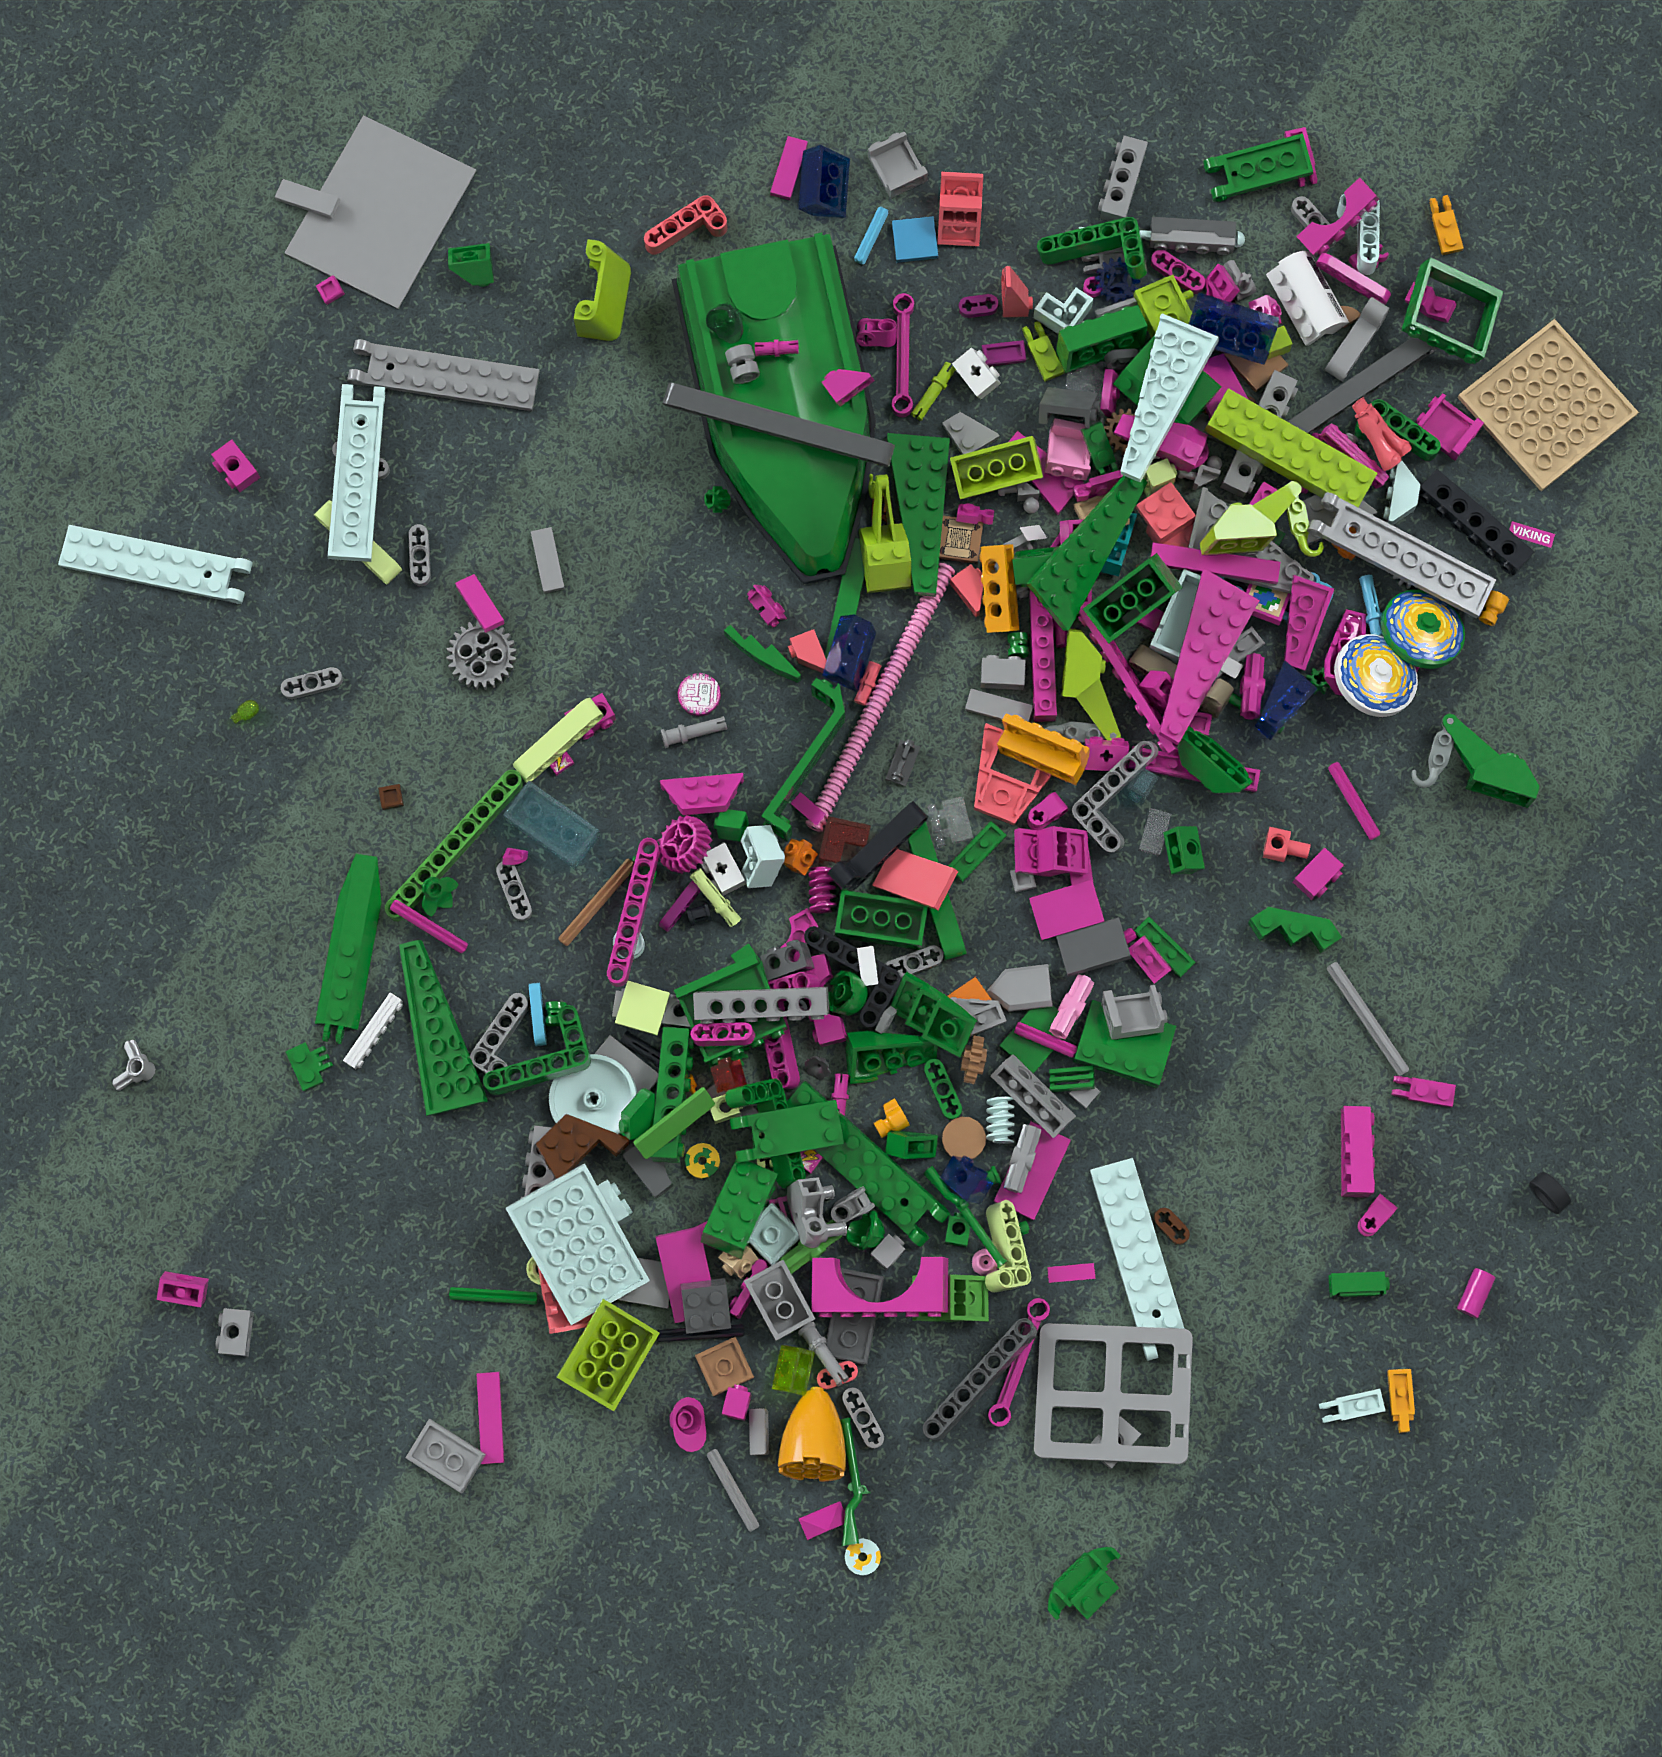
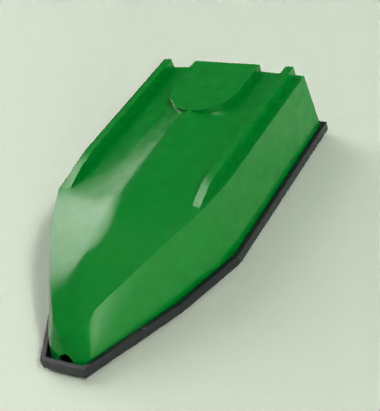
(793, 493)

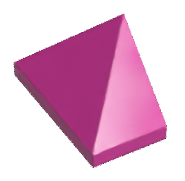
(823, 1520)

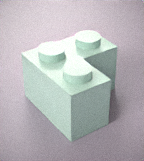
(1059, 315)
(763, 856)
(619, 1208)

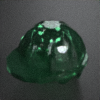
(726, 322)

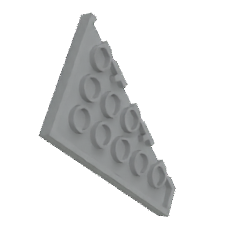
(1210, 510)

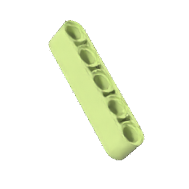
(381, 564)
(558, 740)

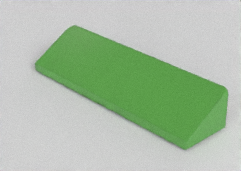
(674, 1123)

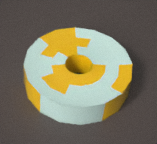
(863, 1567)

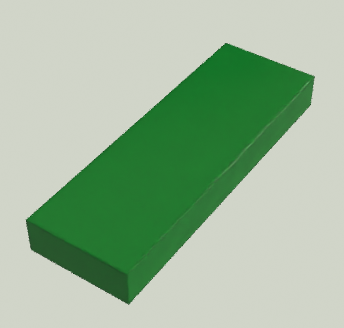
(977, 851)
(1166, 946)

